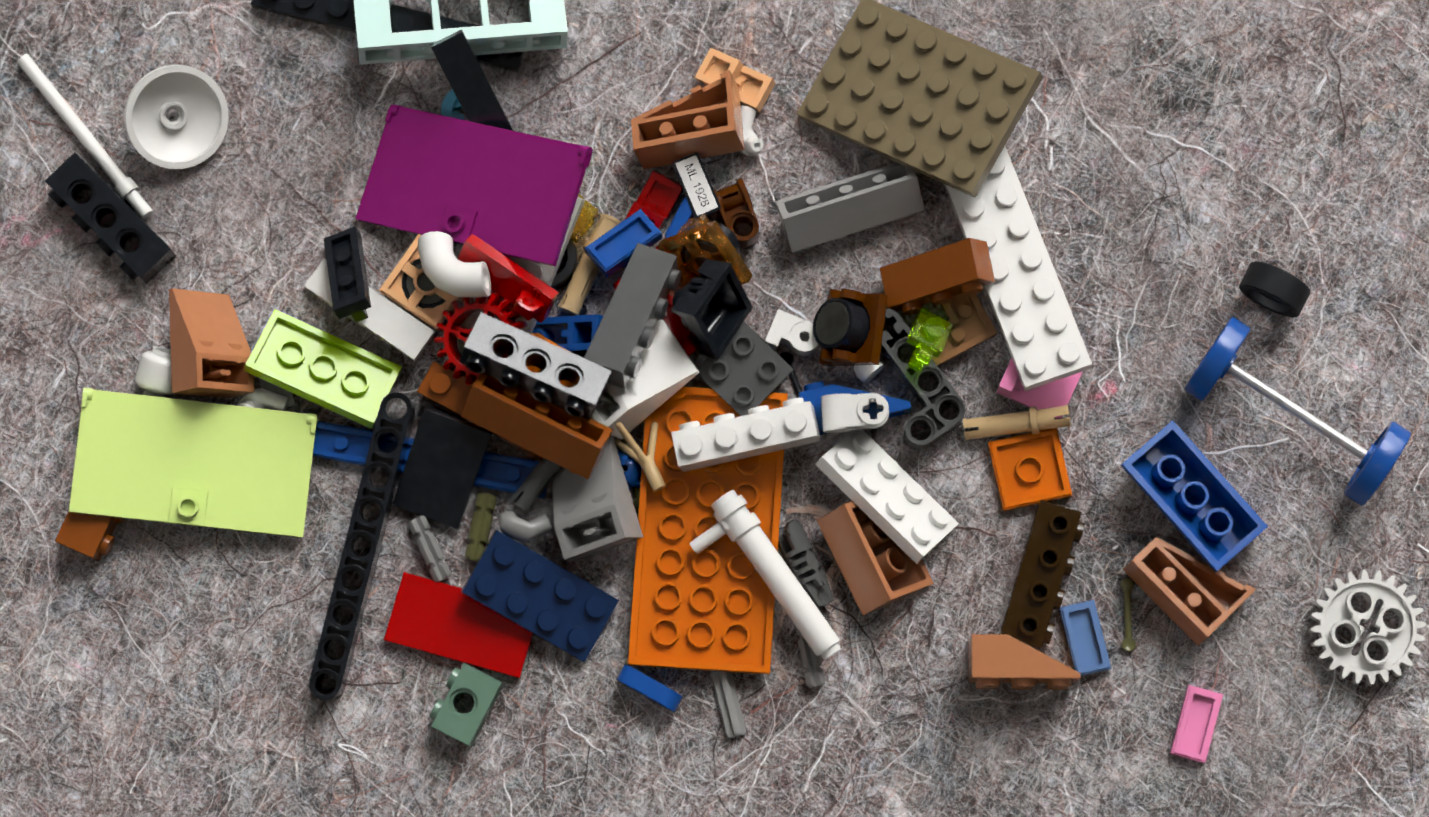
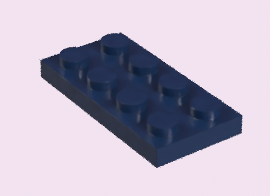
(539, 596)

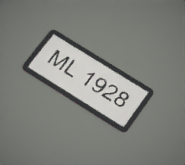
(696, 185)

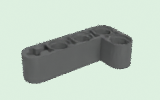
(931, 400)

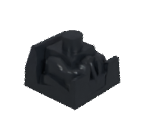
(712, 307)

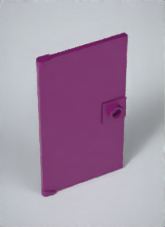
(475, 181)

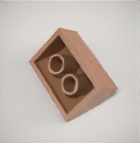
(870, 560)

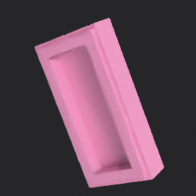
(1196, 724)

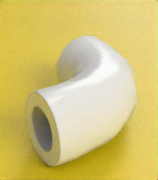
(448, 272)

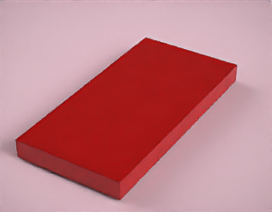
(453, 626)

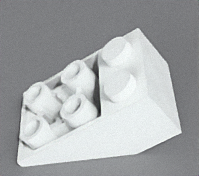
(662, 373)

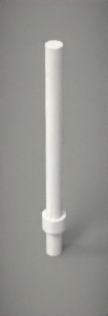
(124, 187)

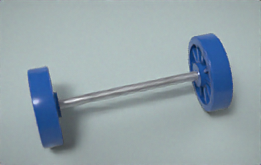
(1374, 461)

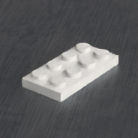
(887, 494)

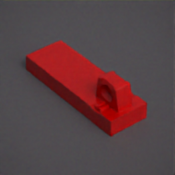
(527, 293)

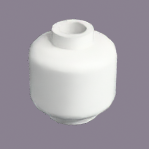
(155, 372)

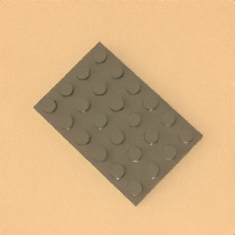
(920, 96)

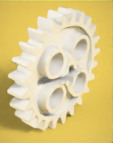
(1396, 642)

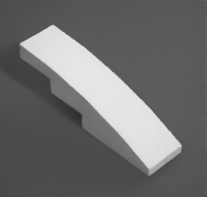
(384, 317)

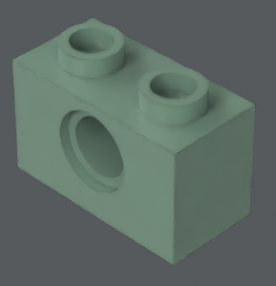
(466, 726)

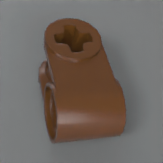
(738, 209)

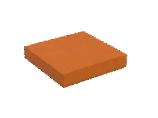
(1029, 469)

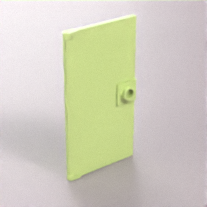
(193, 463)

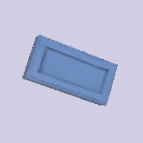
(1085, 638)

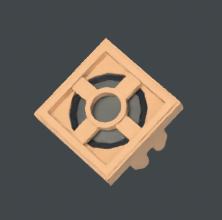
(422, 297)

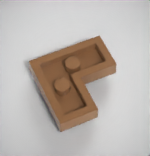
(969, 327)

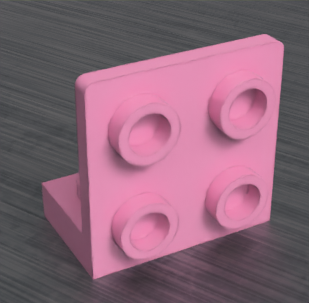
(1046, 396)

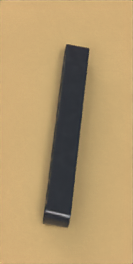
(366, 564)

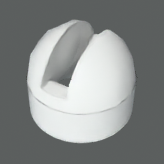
(867, 372)

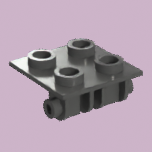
(745, 371)

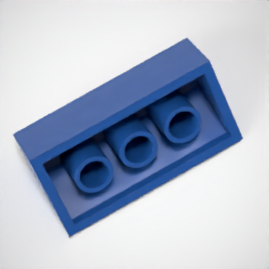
(1194, 496)

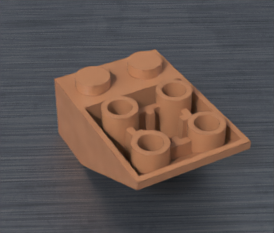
(207, 346)
(1007, 660)

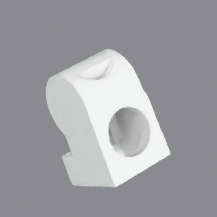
(792, 332)

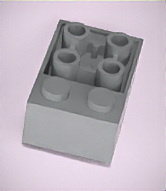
(594, 511)

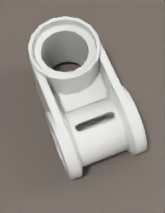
(846, 414)

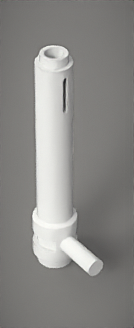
(744, 529)

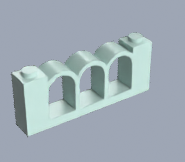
(378, 44)

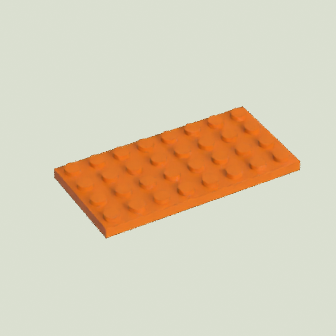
(709, 605)

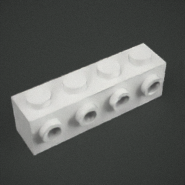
(746, 435)

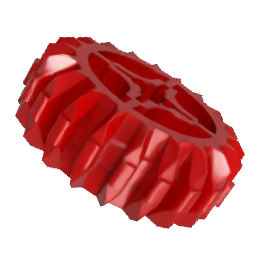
(453, 330)

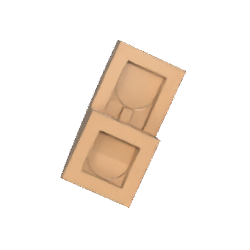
(752, 85)

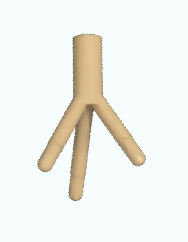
(635, 452)

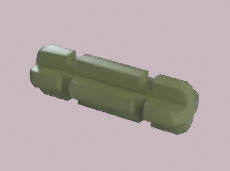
(480, 526)

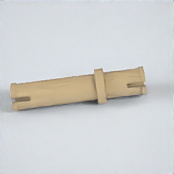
(585, 271)
(1017, 422)

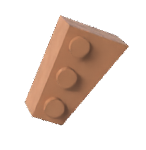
(700, 122)
(1186, 589)

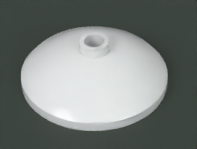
(198, 122)

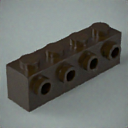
(1041, 573)

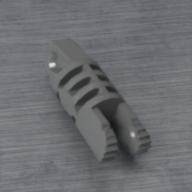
(803, 563)

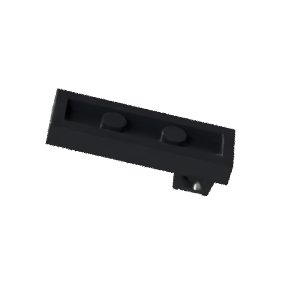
(347, 274)

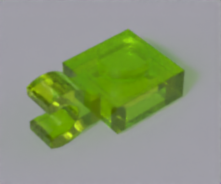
(929, 337)

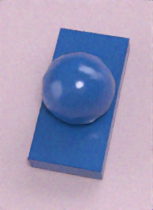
(618, 244)

